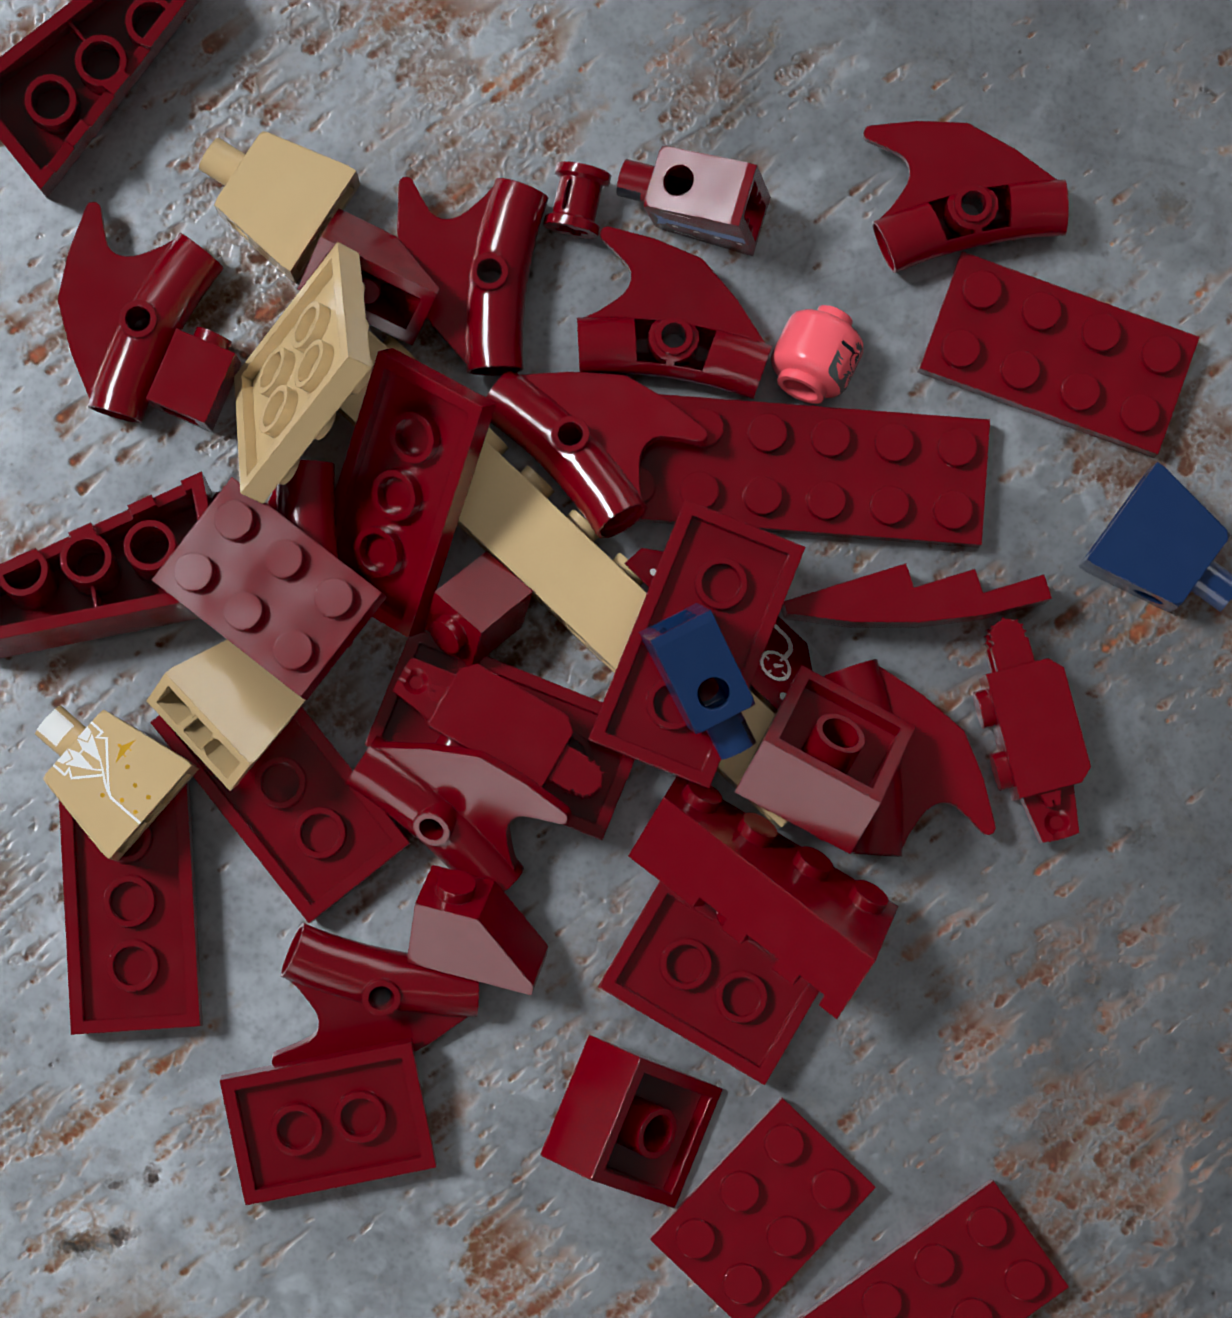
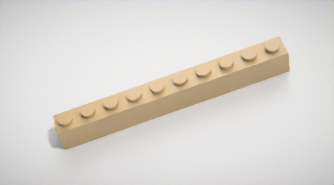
(560, 562)

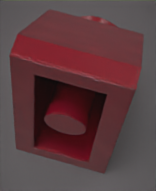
(396, 285)
(474, 932)

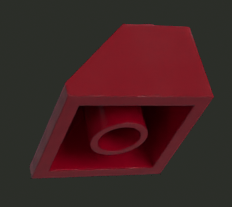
(826, 760)
(631, 1122)

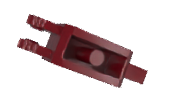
(501, 719)
(1034, 731)

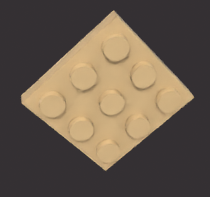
(302, 374)

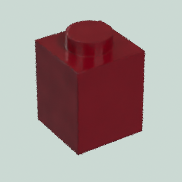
(195, 377)
(478, 609)

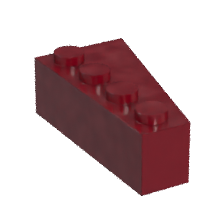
(74, 75)
(100, 575)
(767, 890)

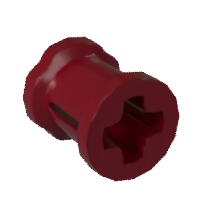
(577, 200)

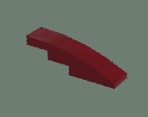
(892, 601)

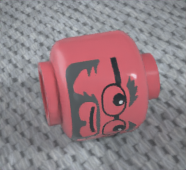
(817, 354)

